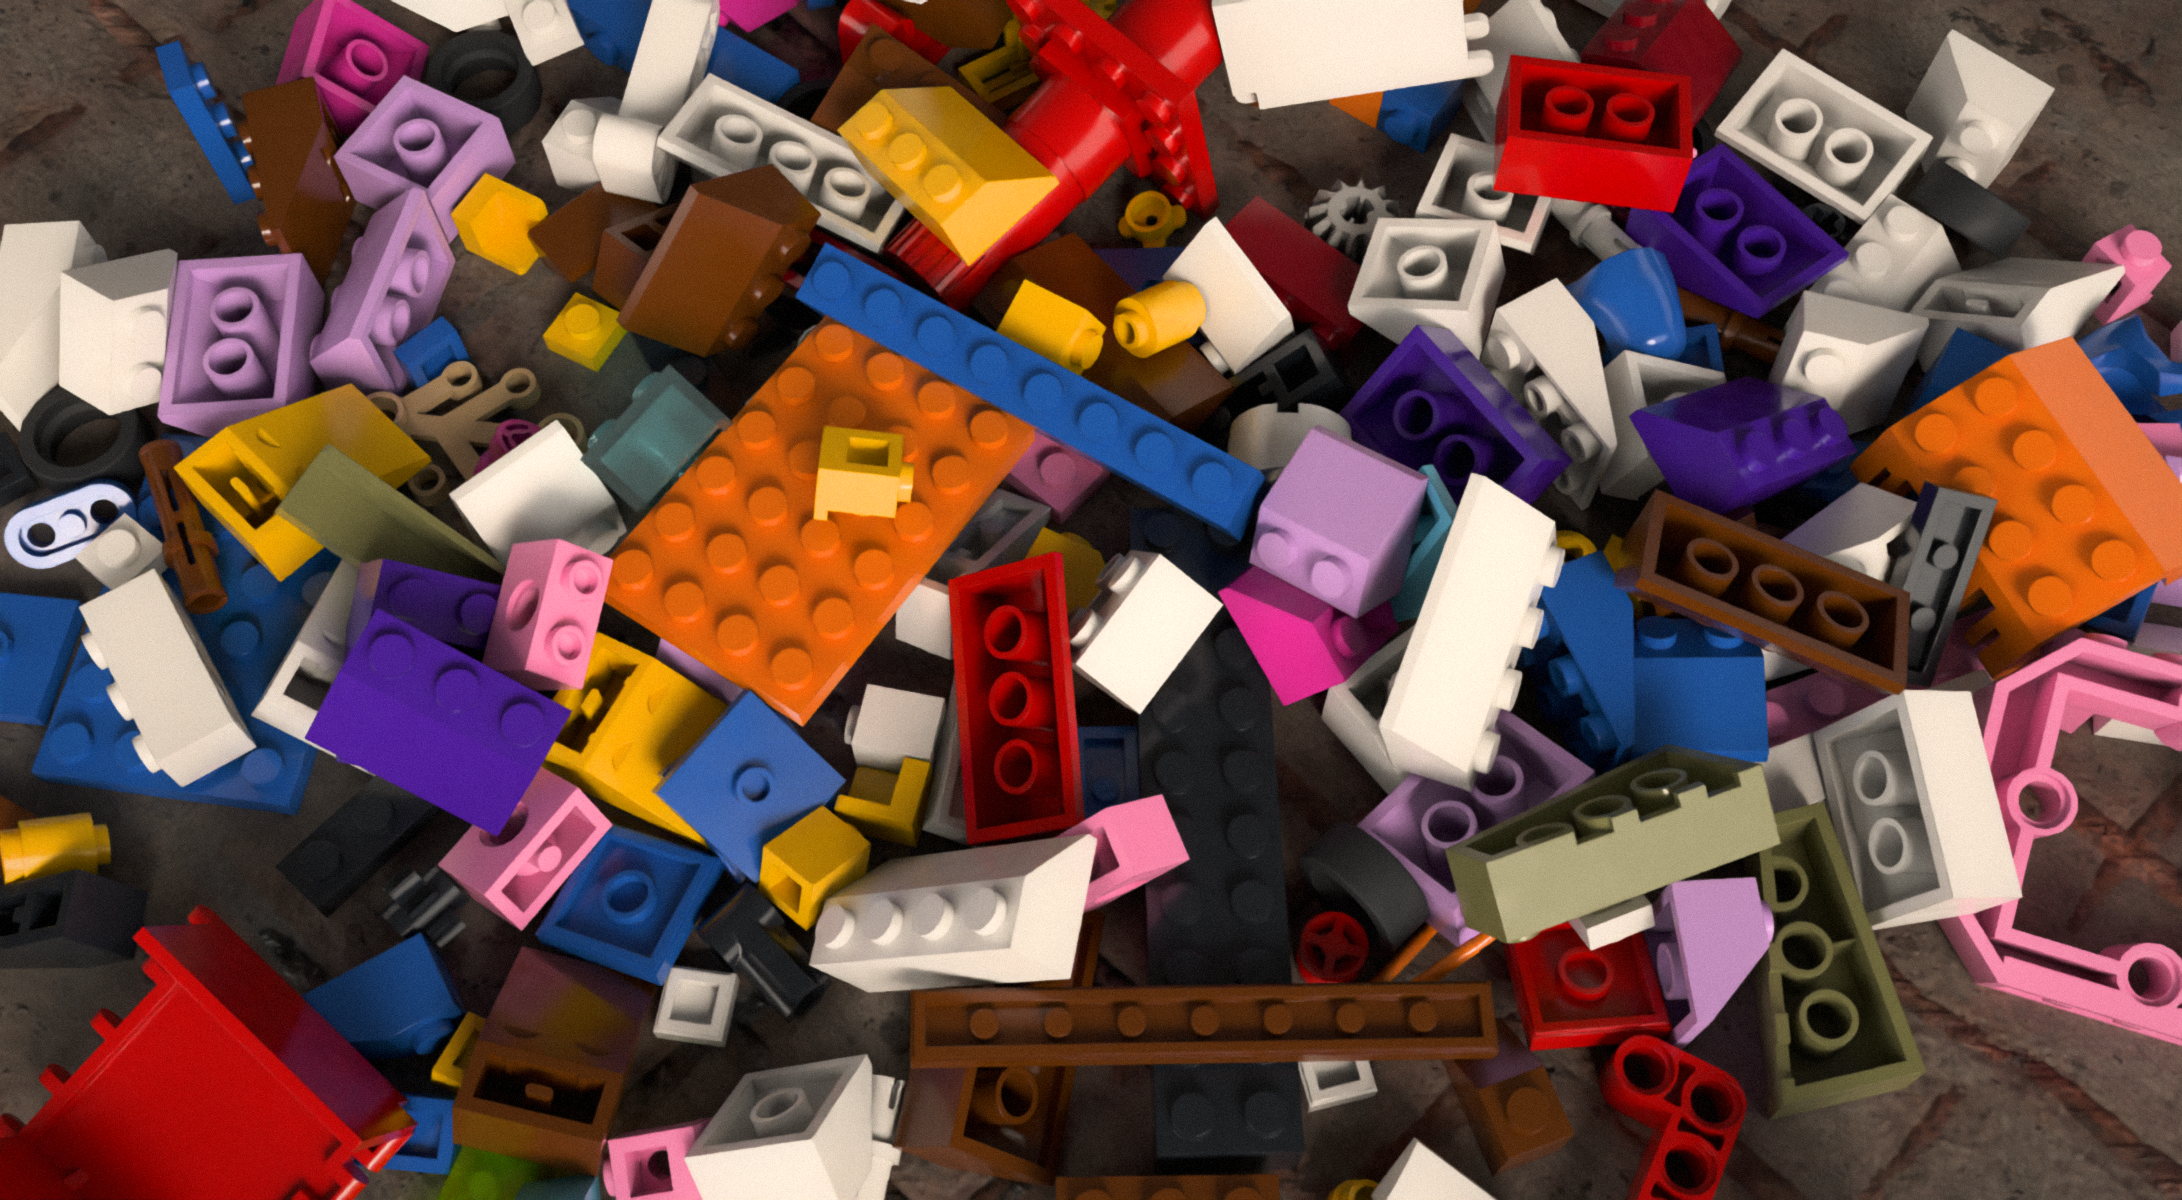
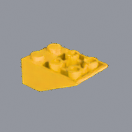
(257, 462)
(629, 727)

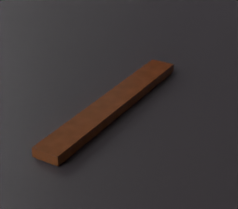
(1202, 1024)

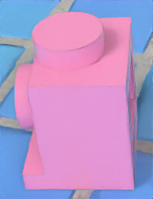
(2143, 265)
(632, 1167)

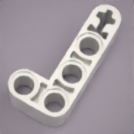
(662, 79)

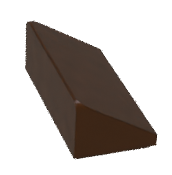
(572, 235)

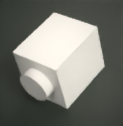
(893, 727)

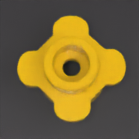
(1147, 207)

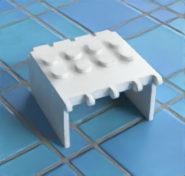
(1344, 47)

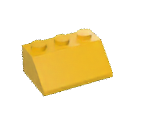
(947, 165)

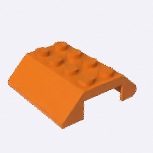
(2078, 489)

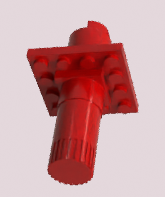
(1104, 100)

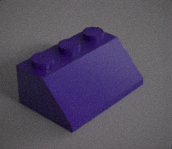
(1449, 411)
(1742, 442)
(437, 723)

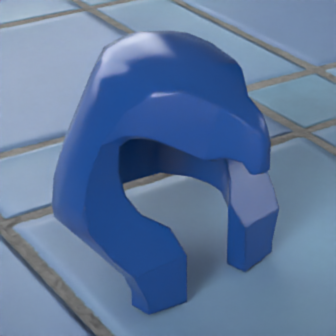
(1634, 304)
(2134, 369)

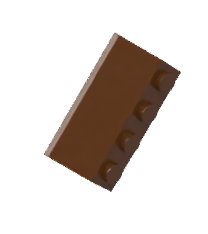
(1168, 384)
(1767, 593)
(997, 1117)

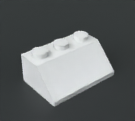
(1824, 137)
(1891, 260)
(1917, 808)

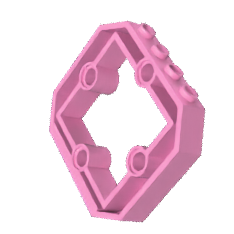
(2020, 732)

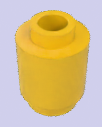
(1158, 317)
(53, 846)

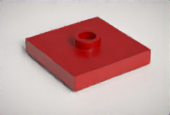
(1583, 994)

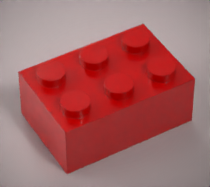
(1593, 133)

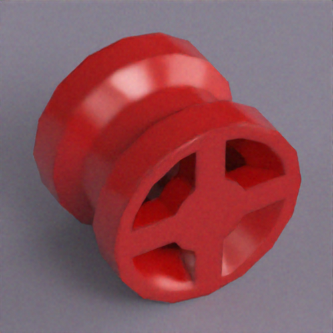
(1336, 938)

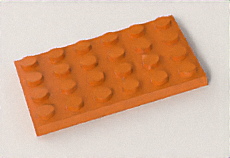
(734, 550)

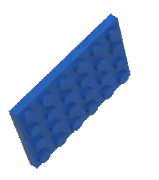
(247, 642)

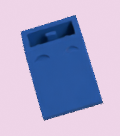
(1586, 663)

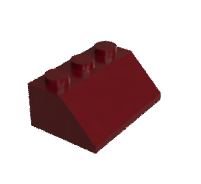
(1669, 39)

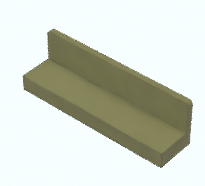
(370, 520)

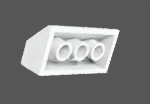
(735, 131)
(1471, 636)
(959, 917)

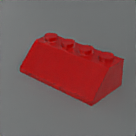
(1016, 702)

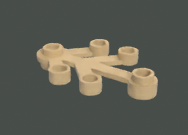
(465, 424)

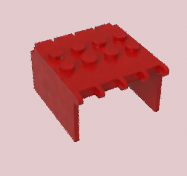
(207, 1091)

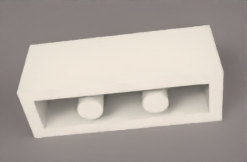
(164, 679)

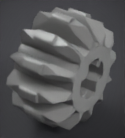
(1348, 216)

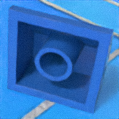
(1698, 690)

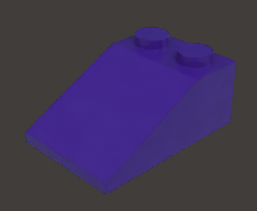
(1736, 237)

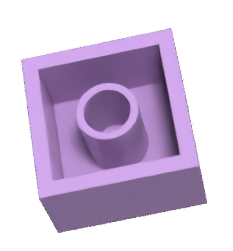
(423, 143)

